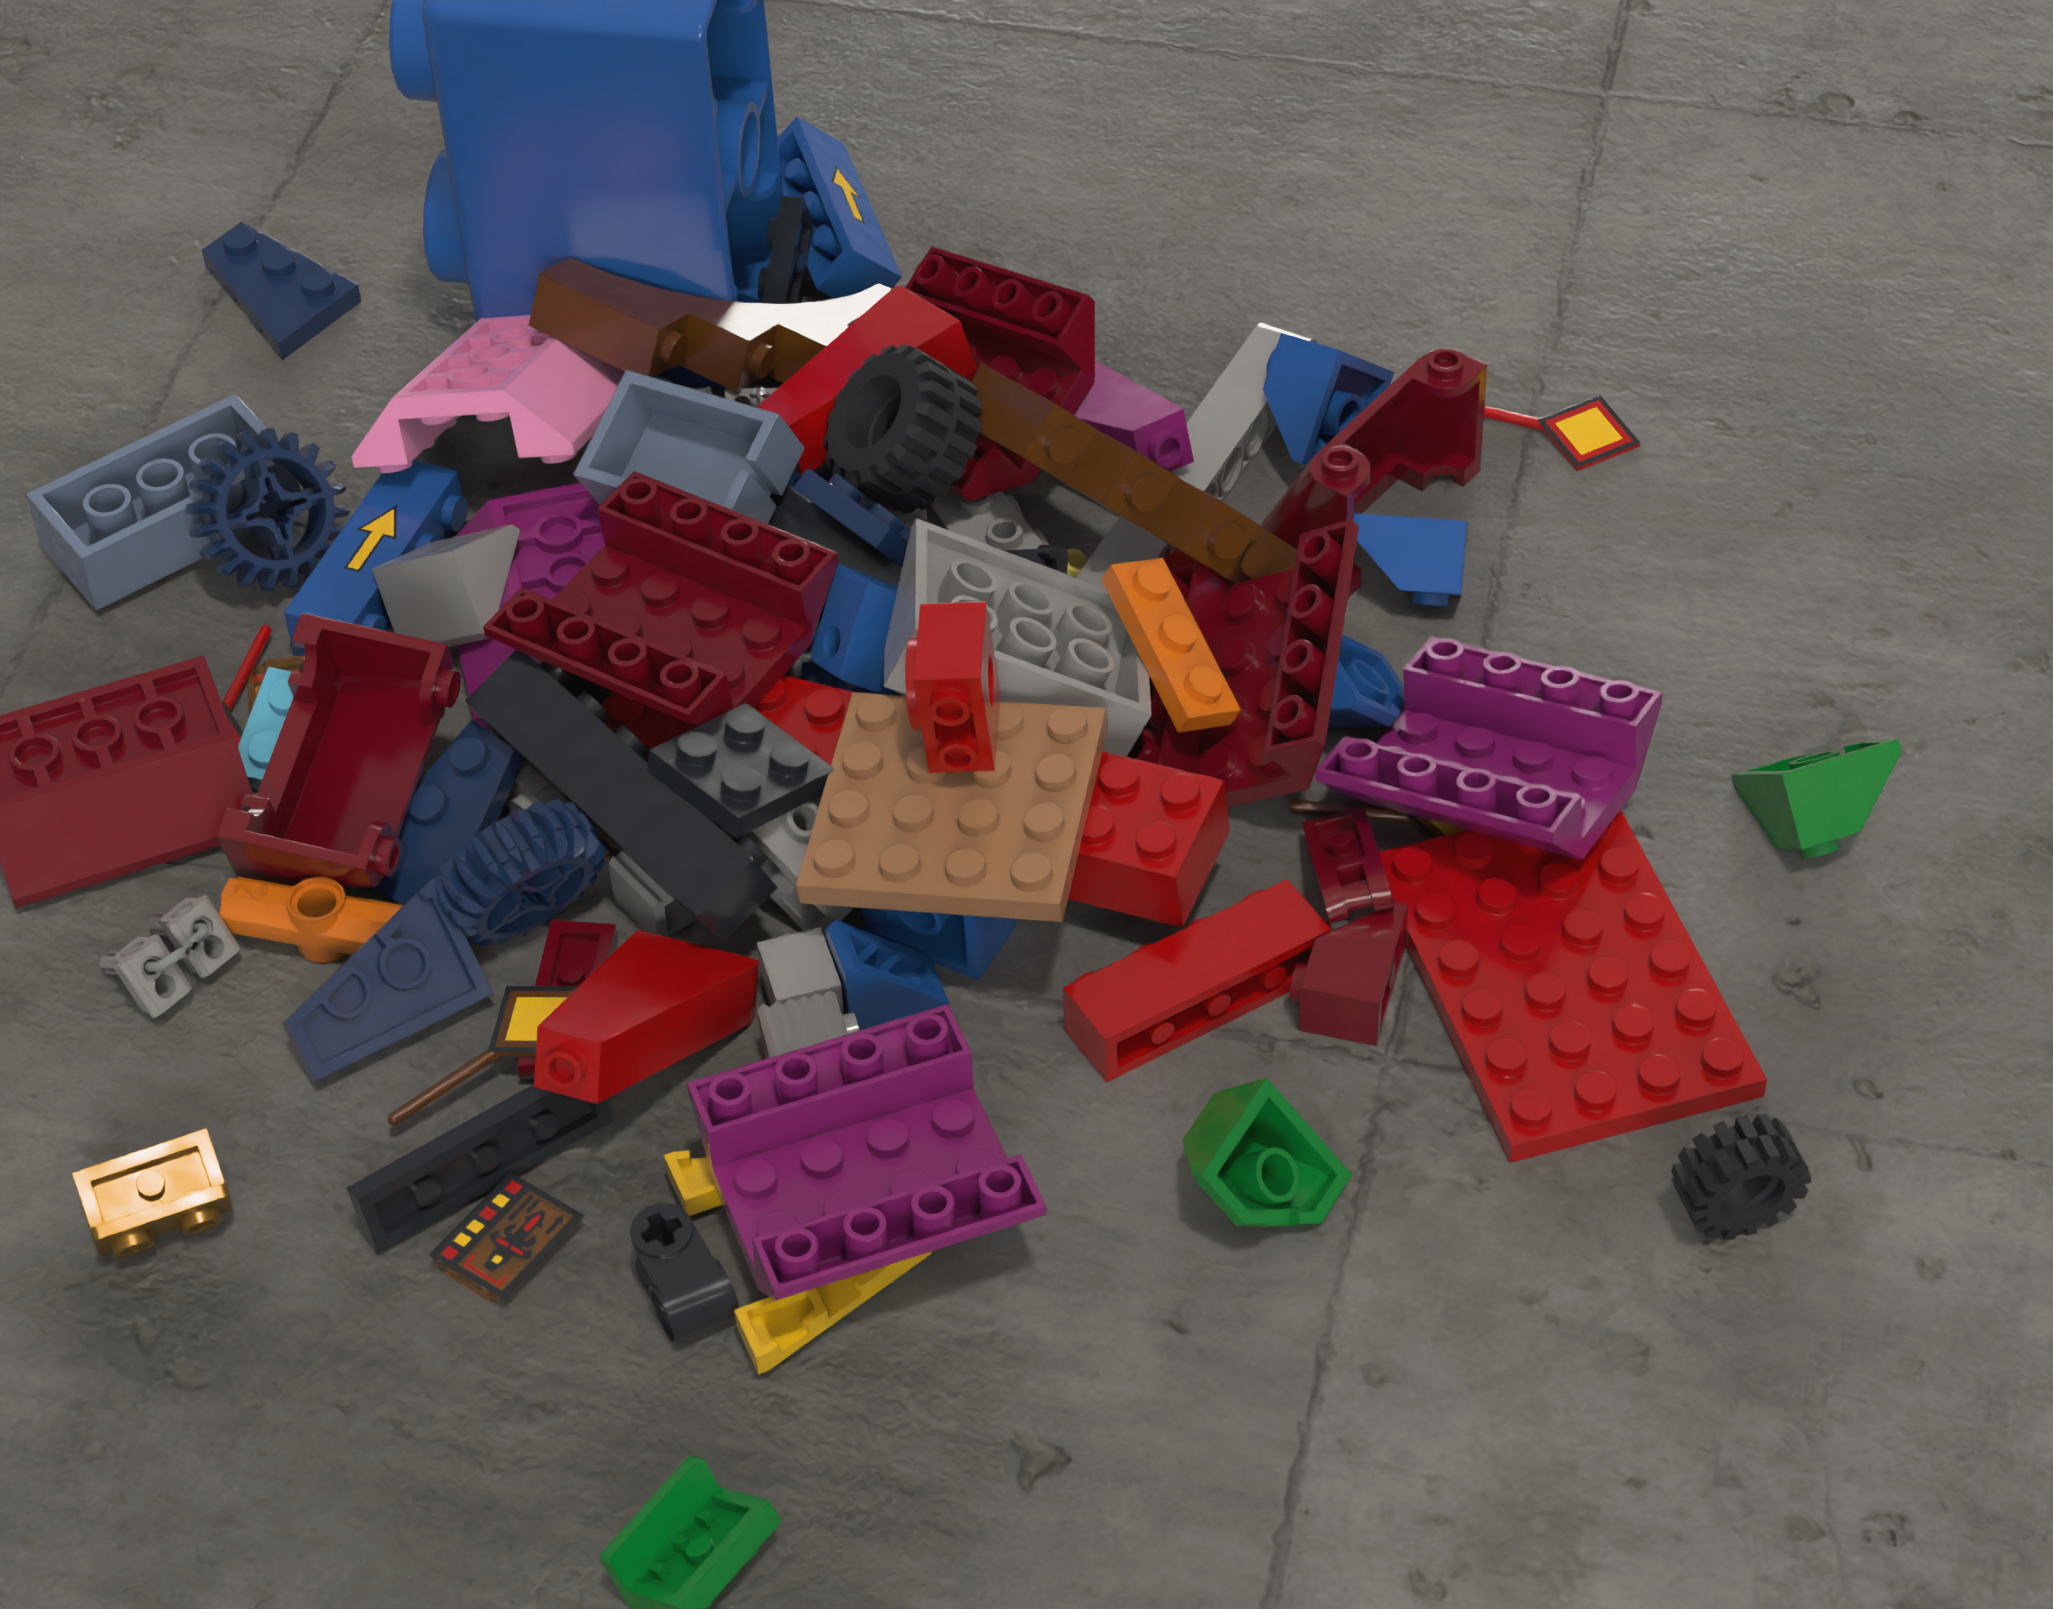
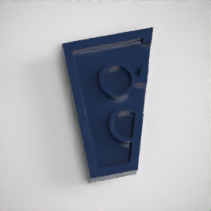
(449, 804)

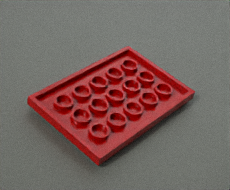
(1568, 988)

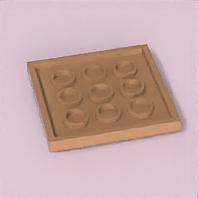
(954, 839)

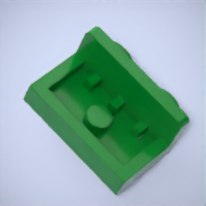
(687, 1541)

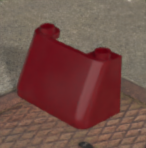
(1411, 432)
(343, 757)

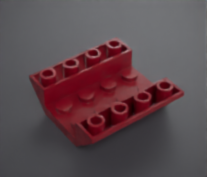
(1021, 330)
(678, 604)
(1280, 659)
(115, 780)

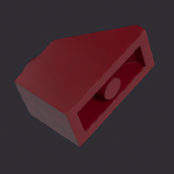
(1351, 977)

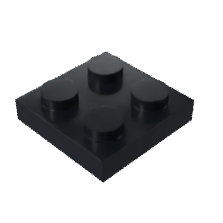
(740, 770)

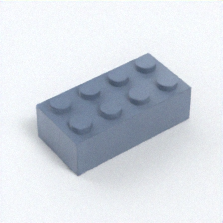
(126, 514)

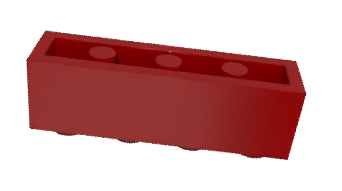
(1191, 980)

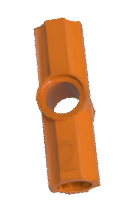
(309, 915)

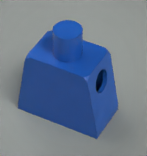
(855, 631)

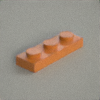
(1170, 645)

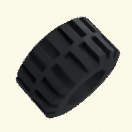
(903, 428)

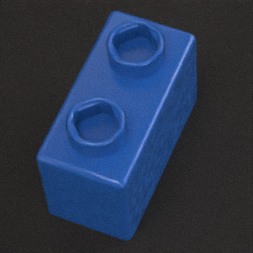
(597, 139)

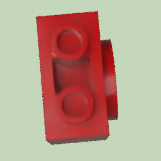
(954, 687)

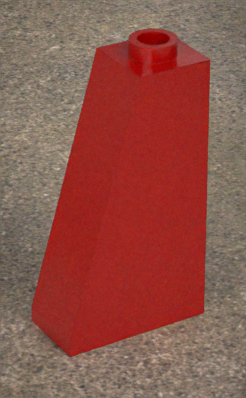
(892, 320)
(642, 1014)

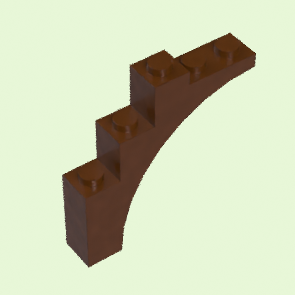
(659, 328)
(1127, 482)

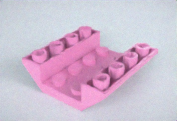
(493, 373)

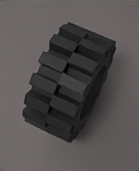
(1740, 1176)

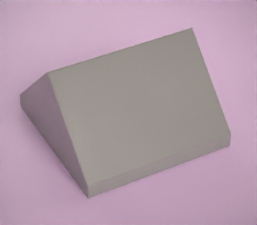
(448, 585)

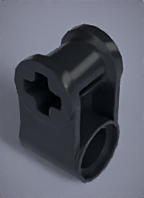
(680, 1273)

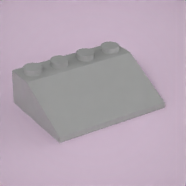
(1049, 630)

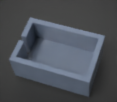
(692, 443)

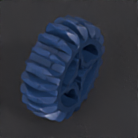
(257, 490)
(520, 871)

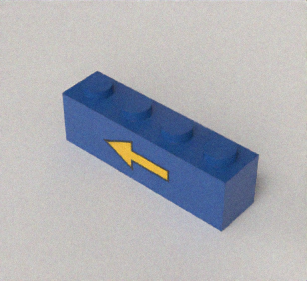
(847, 240)
(393, 519)

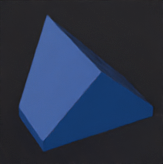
(881, 977)

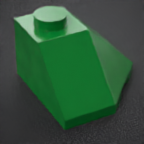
(1818, 797)
(1262, 1159)

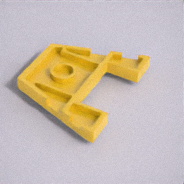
(780, 1327)

